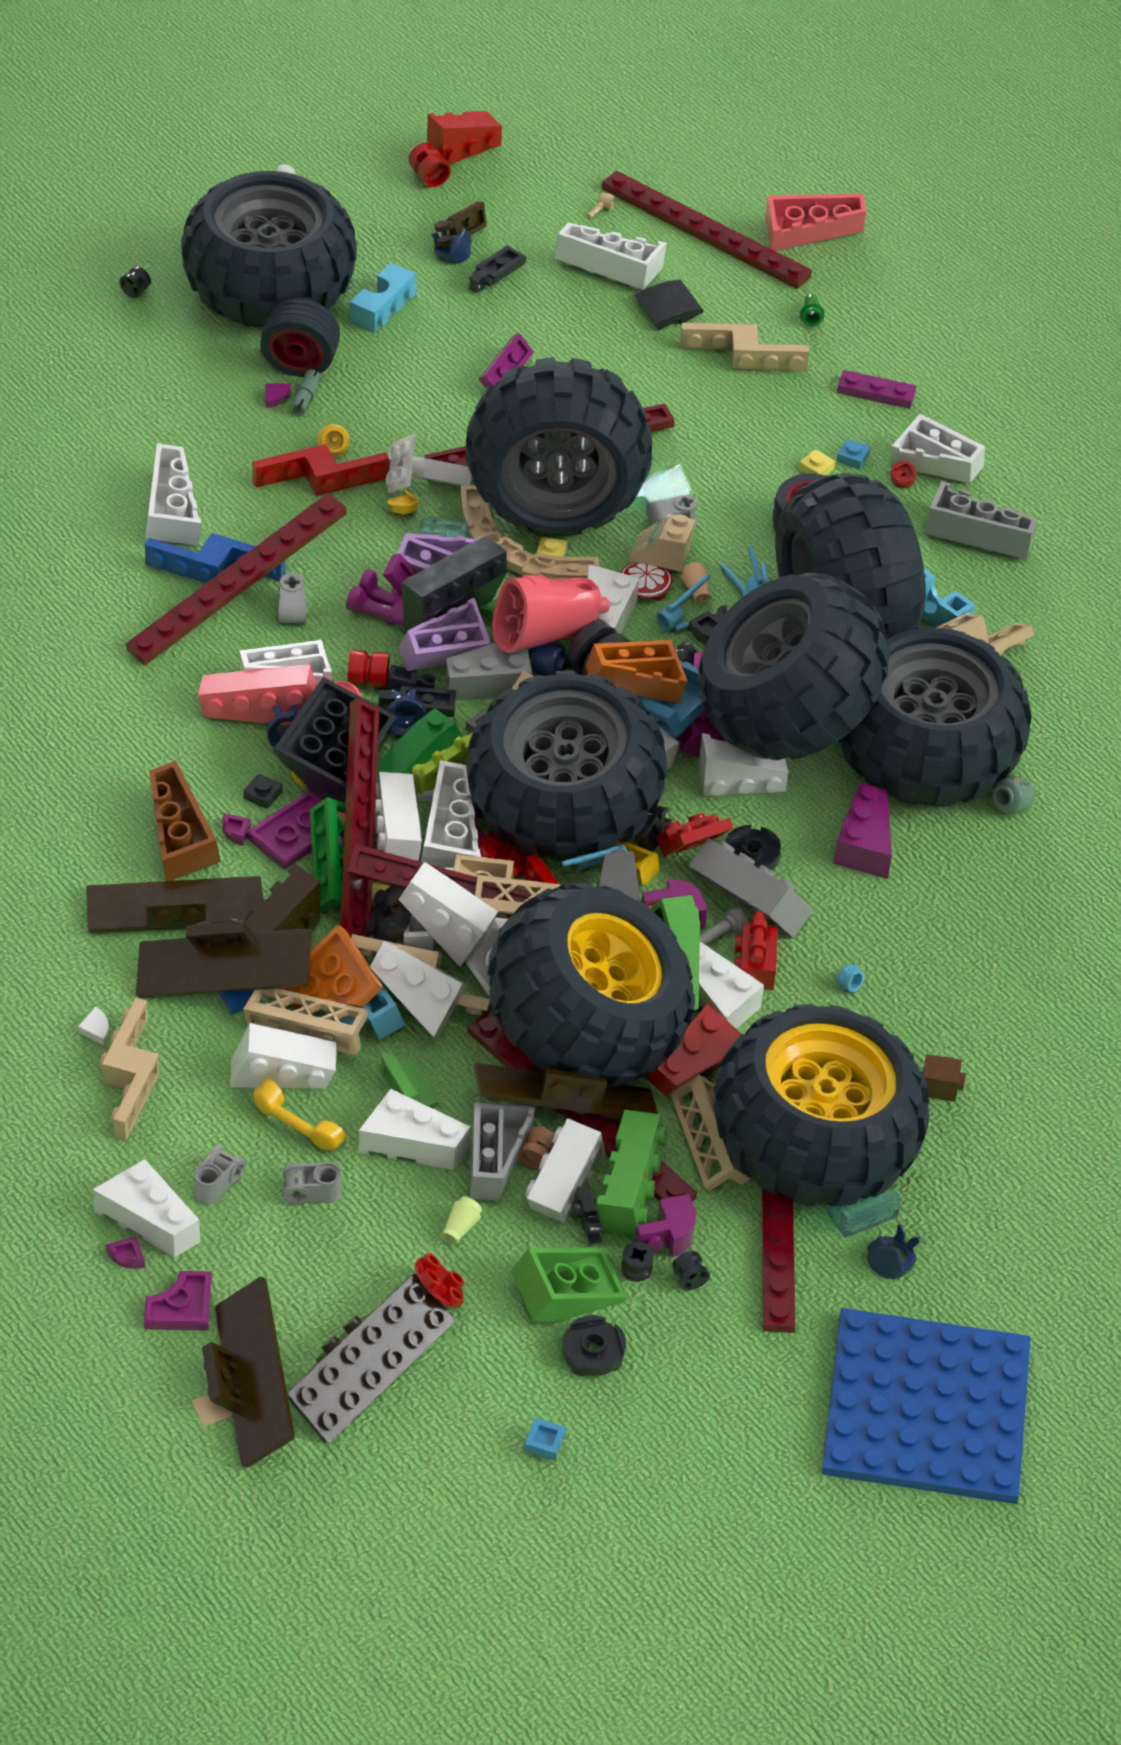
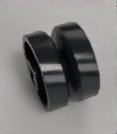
(583, 642)

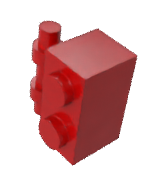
(758, 950)

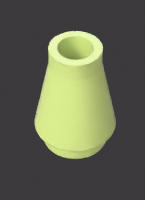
(462, 1218)

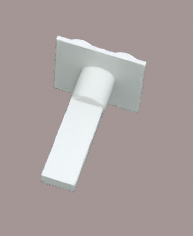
(405, 466)

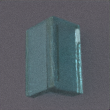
(665, 484)
(865, 1213)

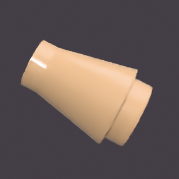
(692, 574)

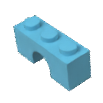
(394, 288)
(940, 610)

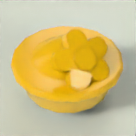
(335, 438)
(404, 503)

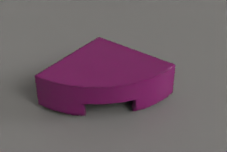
(276, 392)
(235, 828)
(126, 1253)

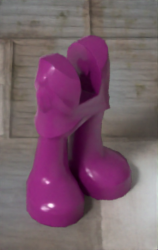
(368, 596)

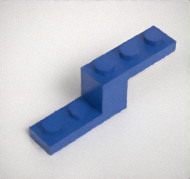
(203, 566)

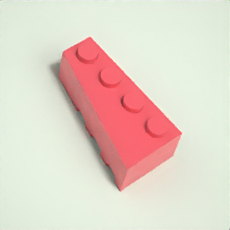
(812, 218)
(254, 692)

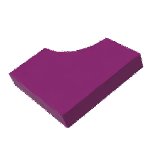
(183, 1305)

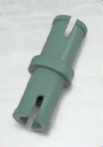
(305, 392)

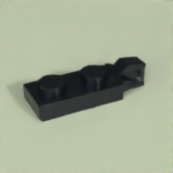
(495, 268)
(432, 698)

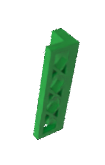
(327, 850)

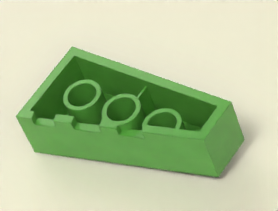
(631, 1173)

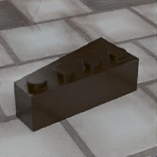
(290, 906)

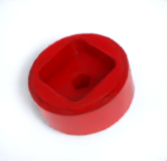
(903, 474)

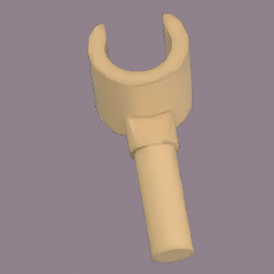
(605, 201)

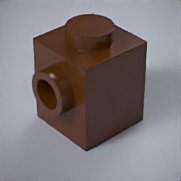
(943, 1077)

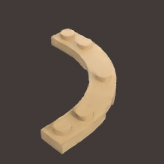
(481, 524)

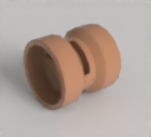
(537, 1144)

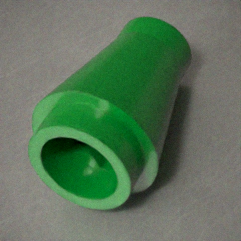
(812, 311)

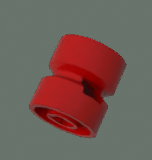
(429, 164)
(368, 668)

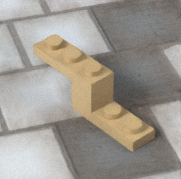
(744, 346)
(975, 626)
(473, 1004)
(129, 1068)

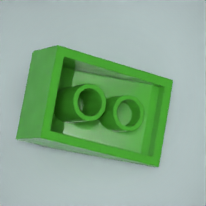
(566, 1282)

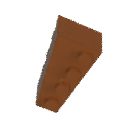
(182, 828)

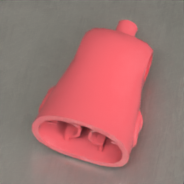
(544, 610)

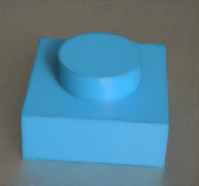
(853, 454)
(545, 1439)

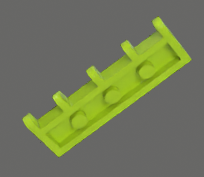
(426, 774)

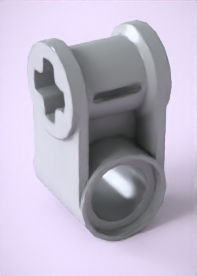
(661, 508)
(292, 599)
(216, 1175)
(314, 1182)

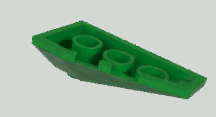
(424, 738)

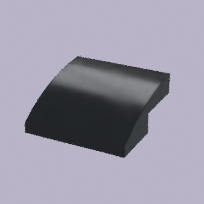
(668, 303)

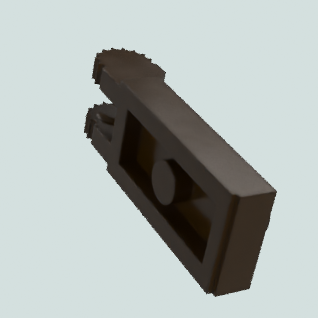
(470, 218)

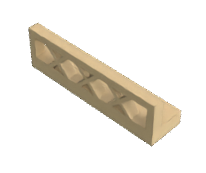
(509, 906)
(303, 1022)
(704, 1099)

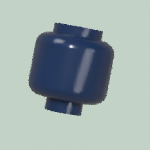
(547, 659)

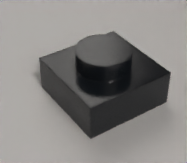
(262, 791)

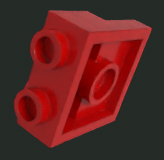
(692, 834)

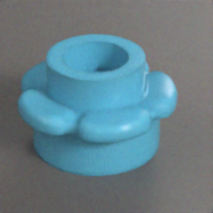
(850, 978)

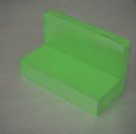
(407, 1079)

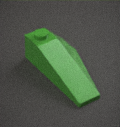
(683, 919)

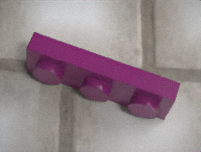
(514, 353)
(876, 389)

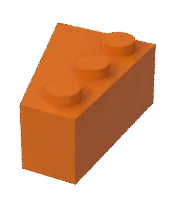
(641, 667)

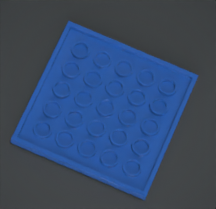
(927, 1406)

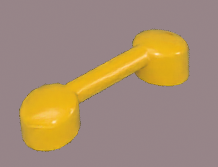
(269, 1100)

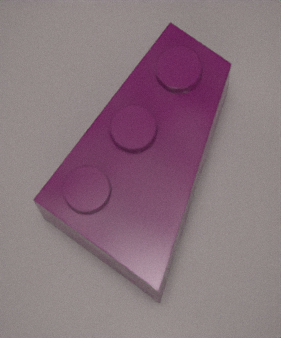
(865, 835)

